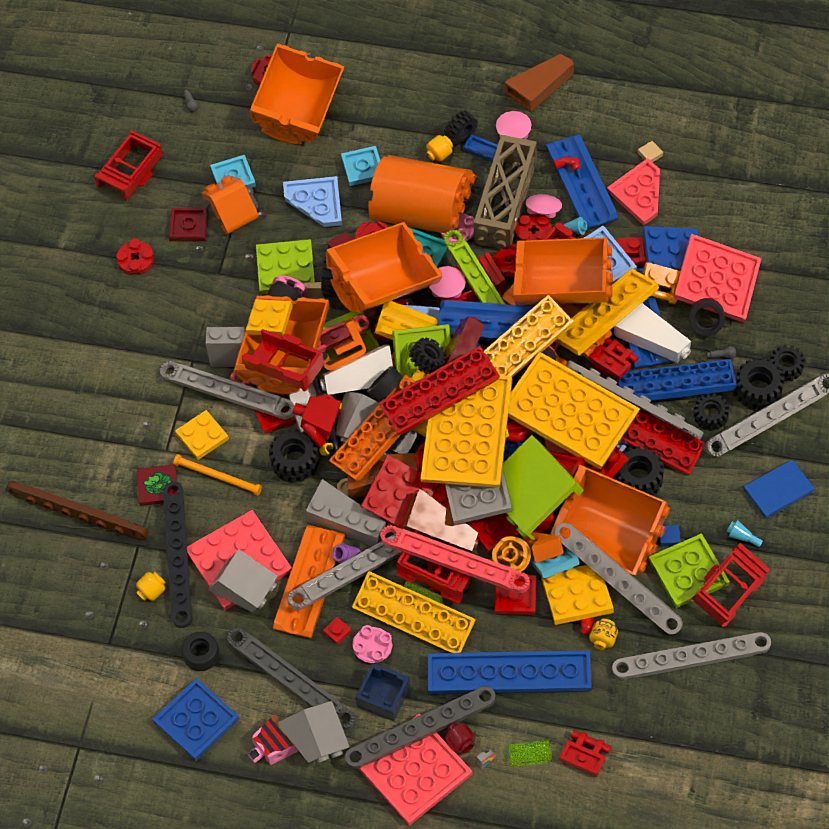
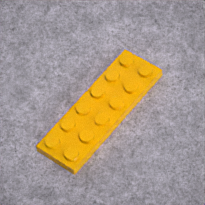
(599, 318)

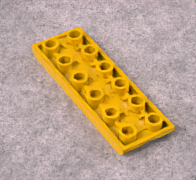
(397, 317)
(528, 337)
(413, 613)

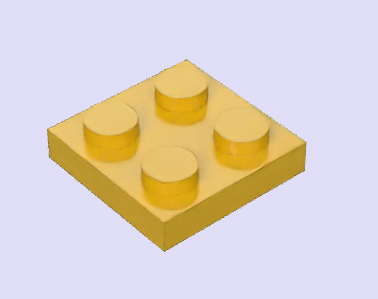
(269, 315)
(202, 435)

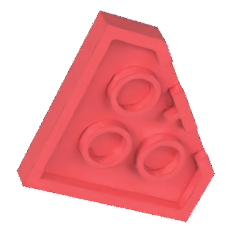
(638, 191)

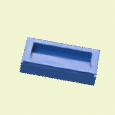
(480, 148)

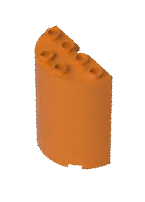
(294, 95)
(419, 193)
(380, 268)
(563, 269)
(306, 323)
(615, 518)

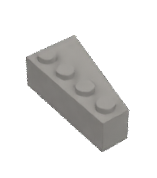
(340, 513)

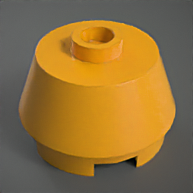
(512, 553)

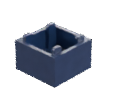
(383, 692)

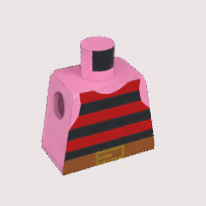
(271, 743)

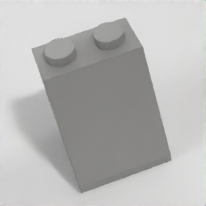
(224, 345)
(353, 412)
(244, 581)
(316, 732)

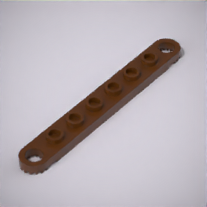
(81, 512)

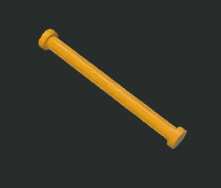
(218, 475)

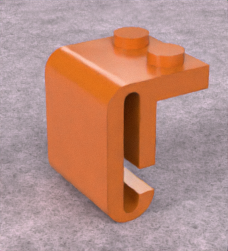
(231, 203)
(353, 329)

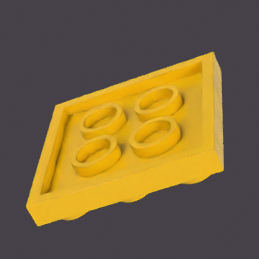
(577, 595)

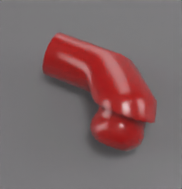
(564, 161)
(586, 625)

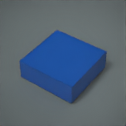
(671, 536)

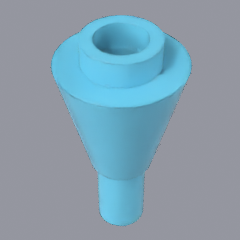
(577, 226)
(740, 532)

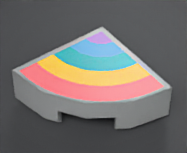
(485, 758)

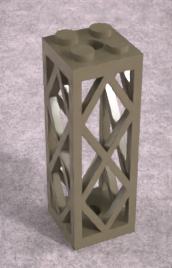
(523, 157)

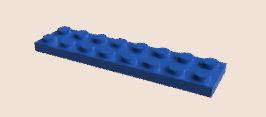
(509, 671)

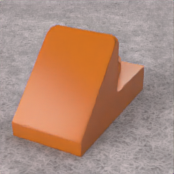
(544, 546)

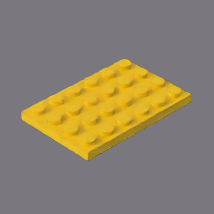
(570, 410)
(469, 439)

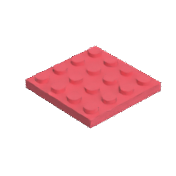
(717, 274)
(244, 534)
(417, 776)

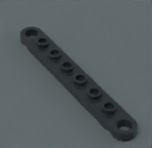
(177, 554)

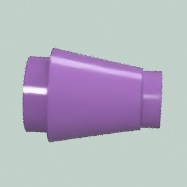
(344, 552)

